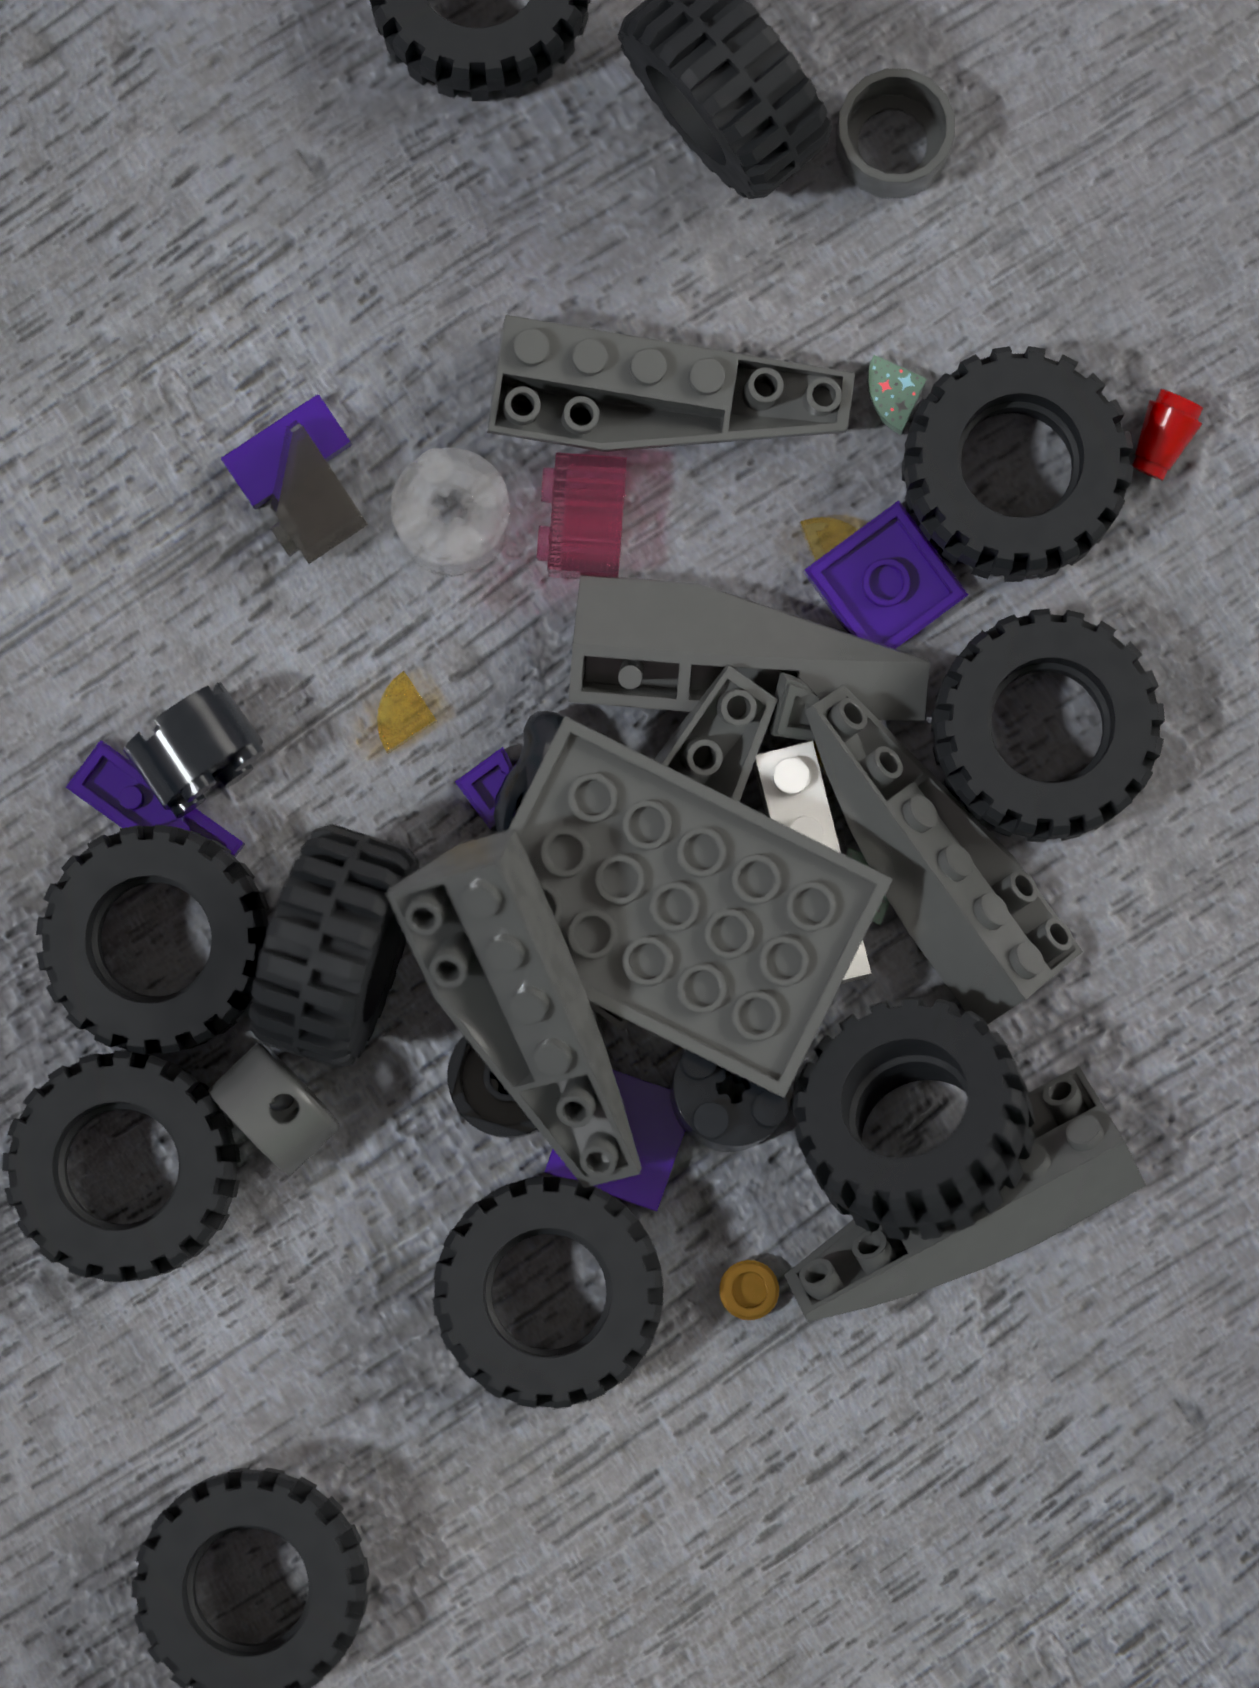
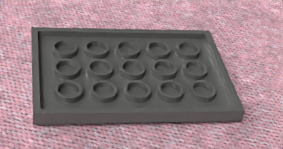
(692, 905)

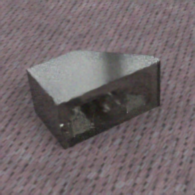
(310, 500)

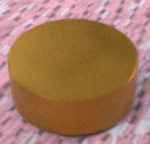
(749, 1290)

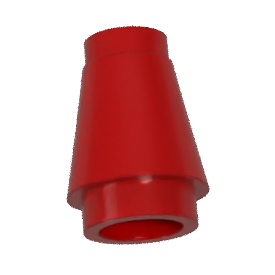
(1165, 433)

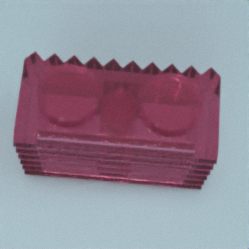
(585, 515)

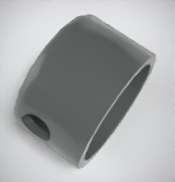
(904, 92)
(282, 1135)

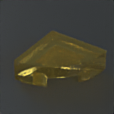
(824, 534)
(402, 713)

